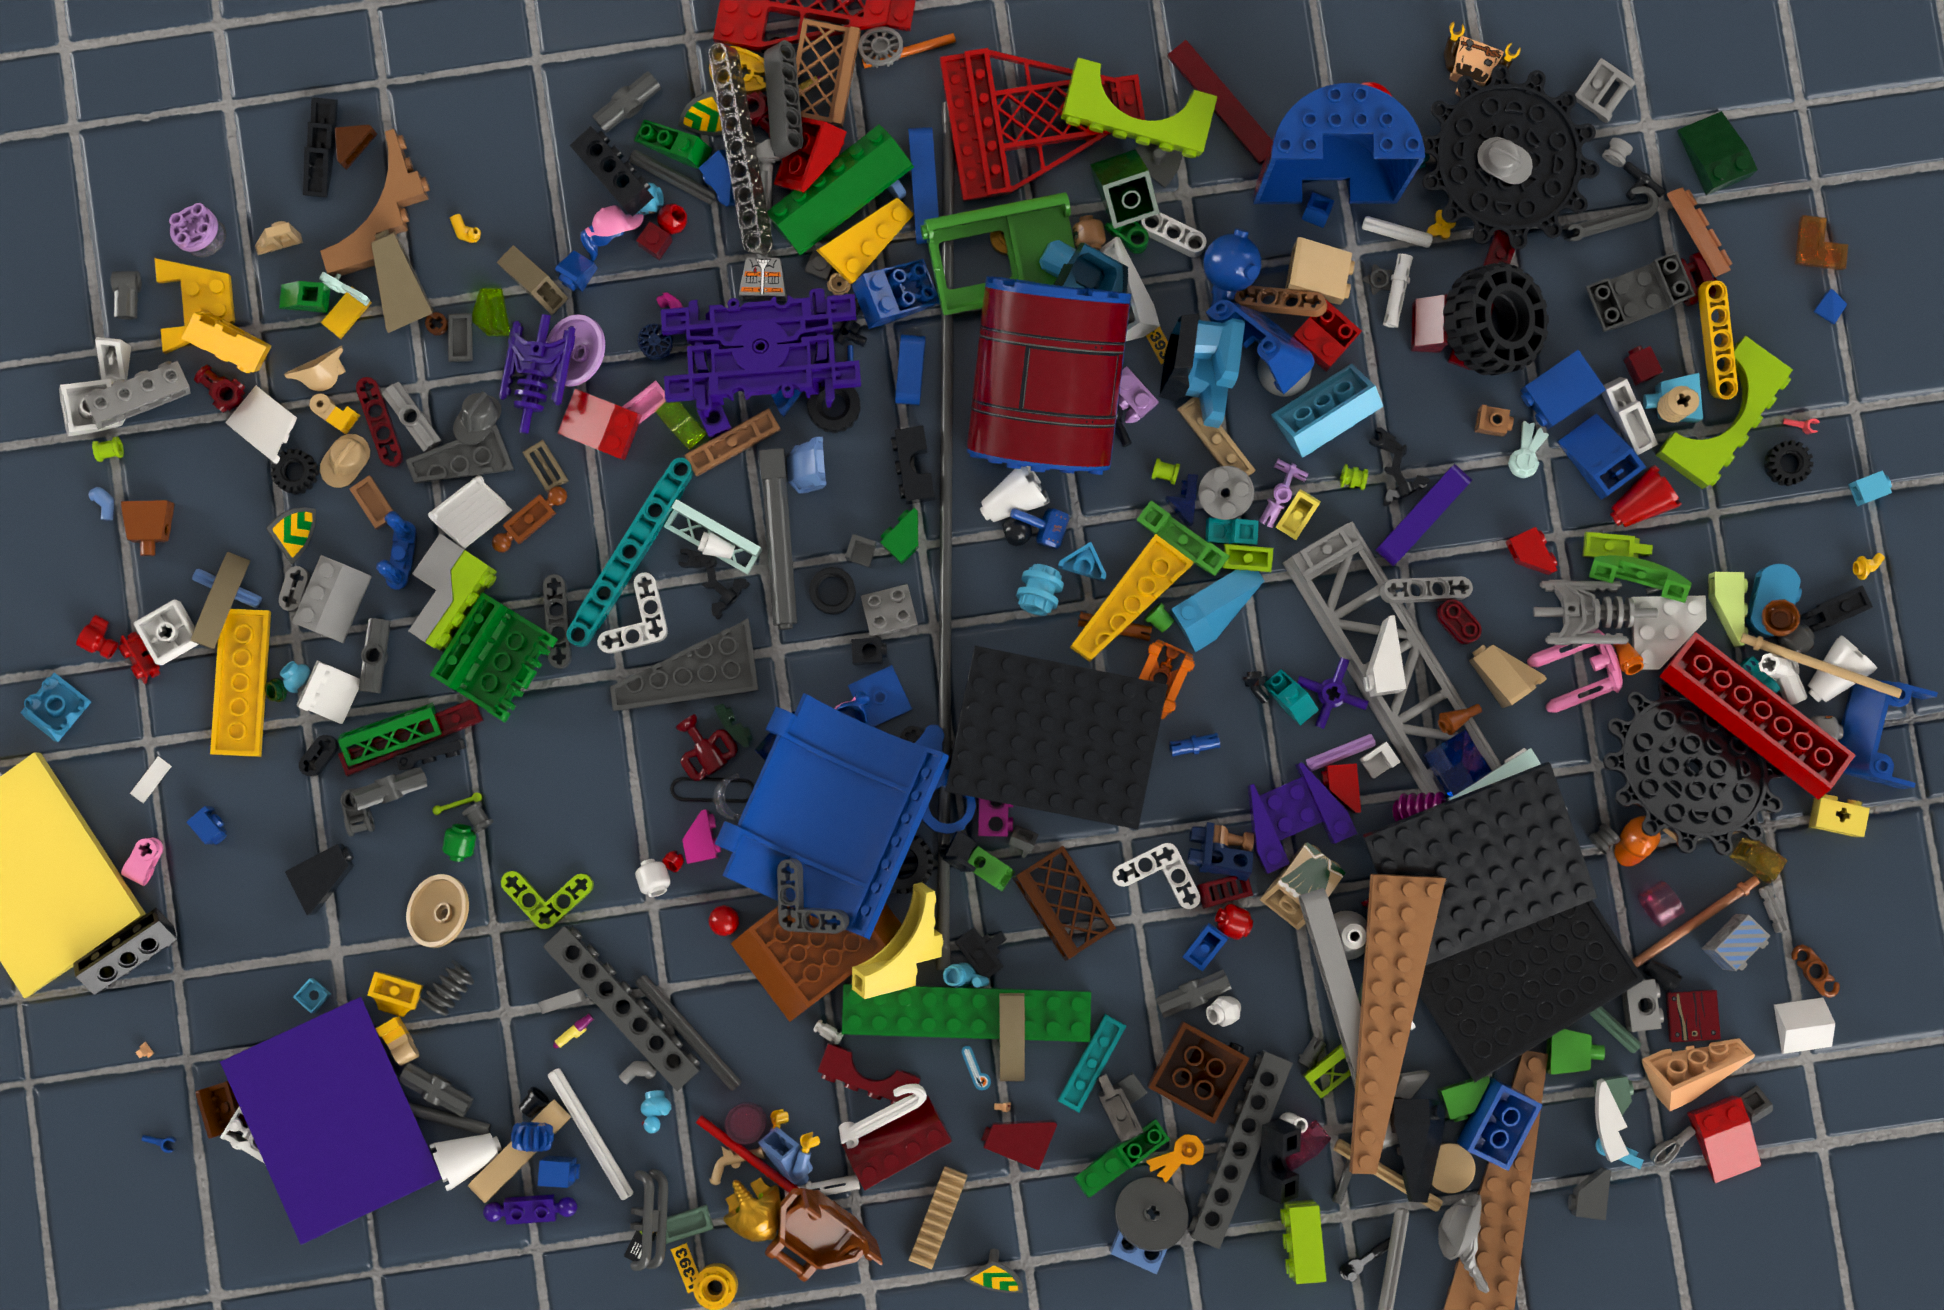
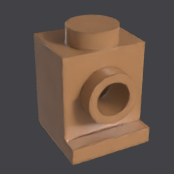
(1485, 422)

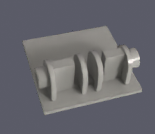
(889, 610)

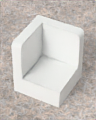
(1379, 760)

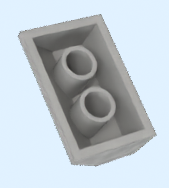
(332, 599)

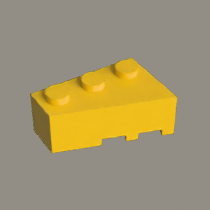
(226, 341)

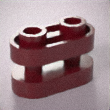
(1701, 274)
(1458, 622)

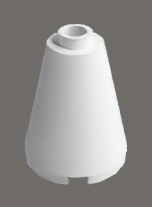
(1019, 491)
(1844, 655)
(1346, 924)
(464, 1157)

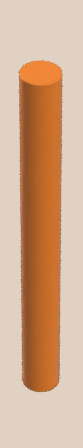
(921, 47)

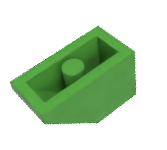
(1462, 1097)

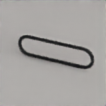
(709, 799)

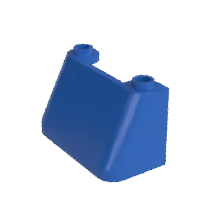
(1282, 353)

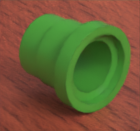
(1159, 618)

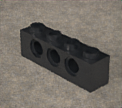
(589, 147)
(112, 953)

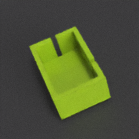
(1303, 1241)

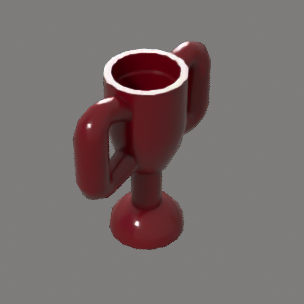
(705, 750)

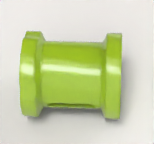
(108, 449)
(1165, 471)

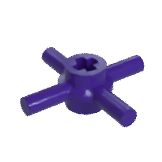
(1343, 696)

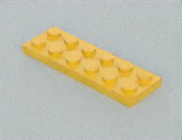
(241, 684)

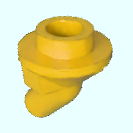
(1863, 567)

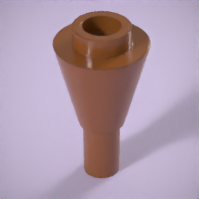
(1451, 721)

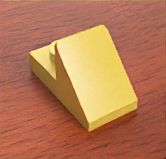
(1298, 514)

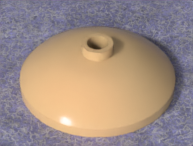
(437, 911)

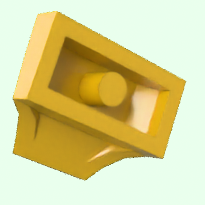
(394, 993)

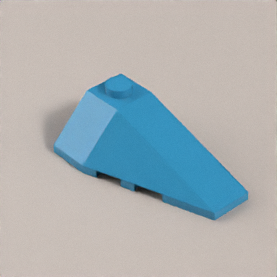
(1214, 607)

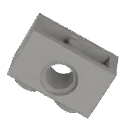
(1642, 1020)

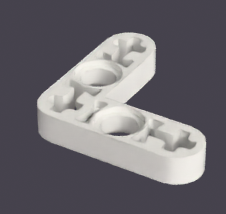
(643, 628)
(1167, 867)

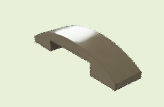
(220, 600)
(1012, 1036)

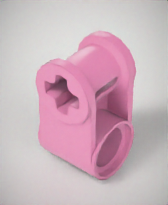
(141, 864)

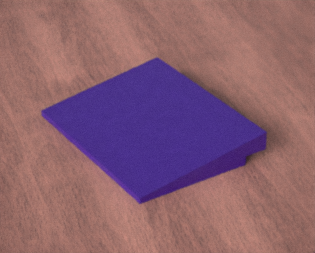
(330, 1120)

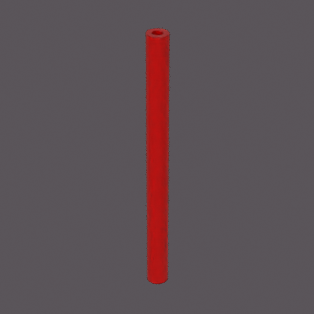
(745, 1154)

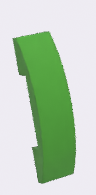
(1183, 539)
(1642, 572)

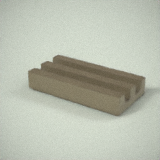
(534, 448)

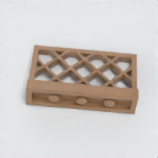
(844, 70)

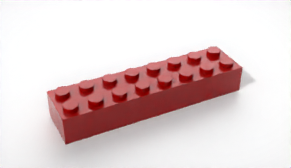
(1757, 716)

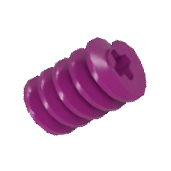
(1413, 803)

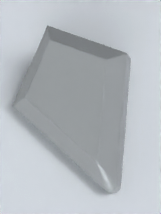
(1410, 1083)

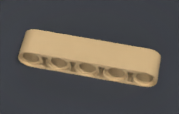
(511, 1160)

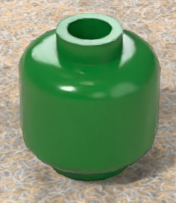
(459, 842)

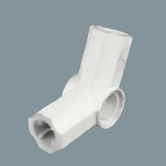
(1786, 675)

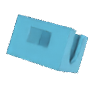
(304, 999)

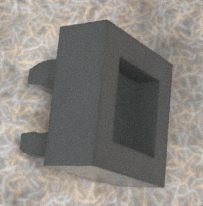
(1022, 839)

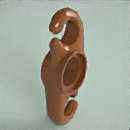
(1819, 982)

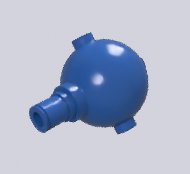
(1231, 264)

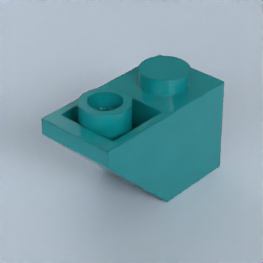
(1291, 697)

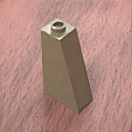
(398, 284)

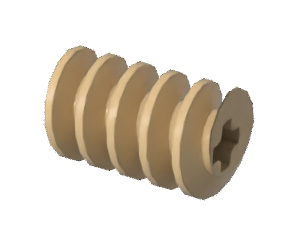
(1677, 404)

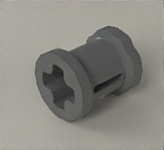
(477, 817)

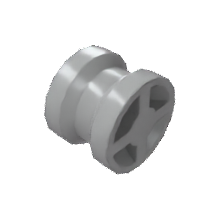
(1617, 152)

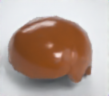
(1780, 617)

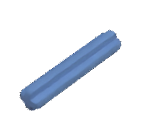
(242, 595)

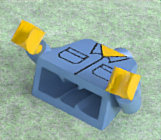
(786, 1153)

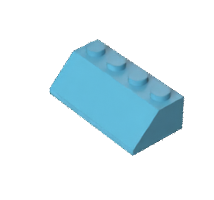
(1327, 410)

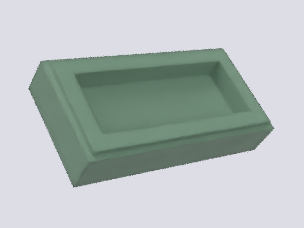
(688, 1223)

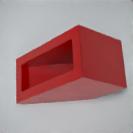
(1343, 785)

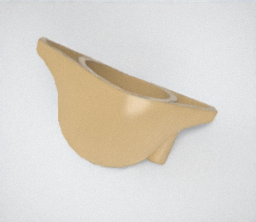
(321, 372)

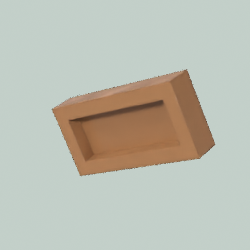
(372, 501)

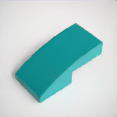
(1231, 531)

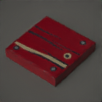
(1693, 1016)

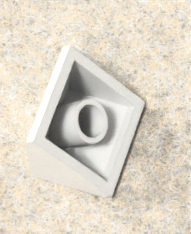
(1804, 1025)

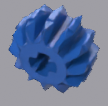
(532, 1136)

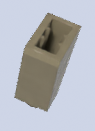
(532, 280)

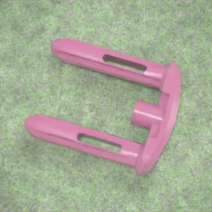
(1606, 659)

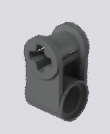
(352, 816)

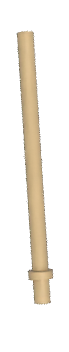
(1759, 643)

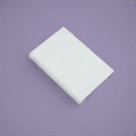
(470, 512)

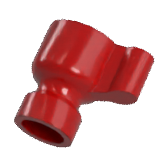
(93, 638)

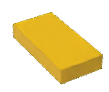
(344, 315)

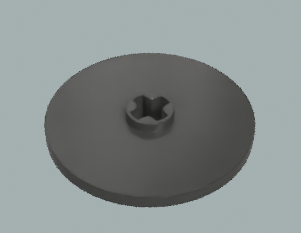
(1165, 1202)

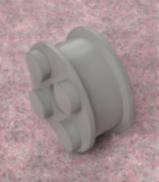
(1212, 495)

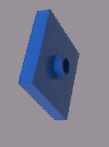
(885, 695)

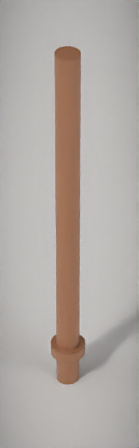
(1742, 889)

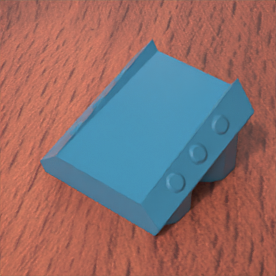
(54, 707)

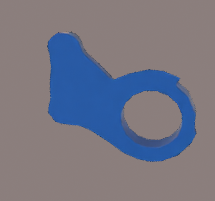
(933, 738)

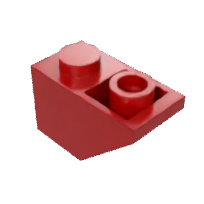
(1530, 551)

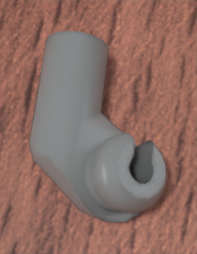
(638, 1068)

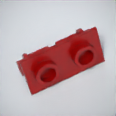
(133, 649)

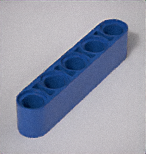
(923, 177)

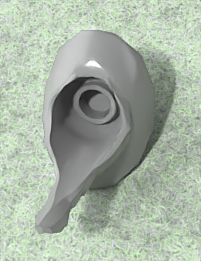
(1459, 1235)

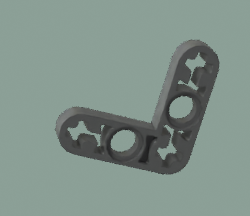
(801, 913)

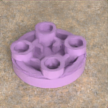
(193, 227)

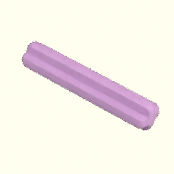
(1340, 752)

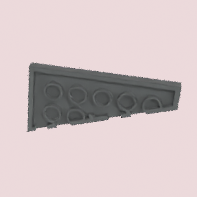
(705, 670)

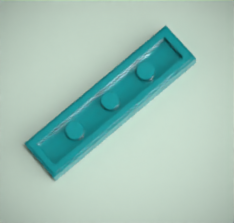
(1091, 1063)

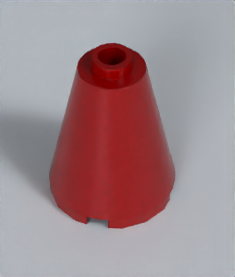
(1645, 499)

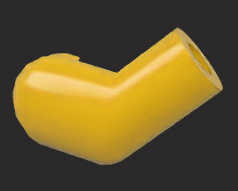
(464, 232)

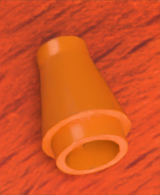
(1628, 658)

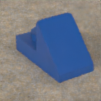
(1205, 946)

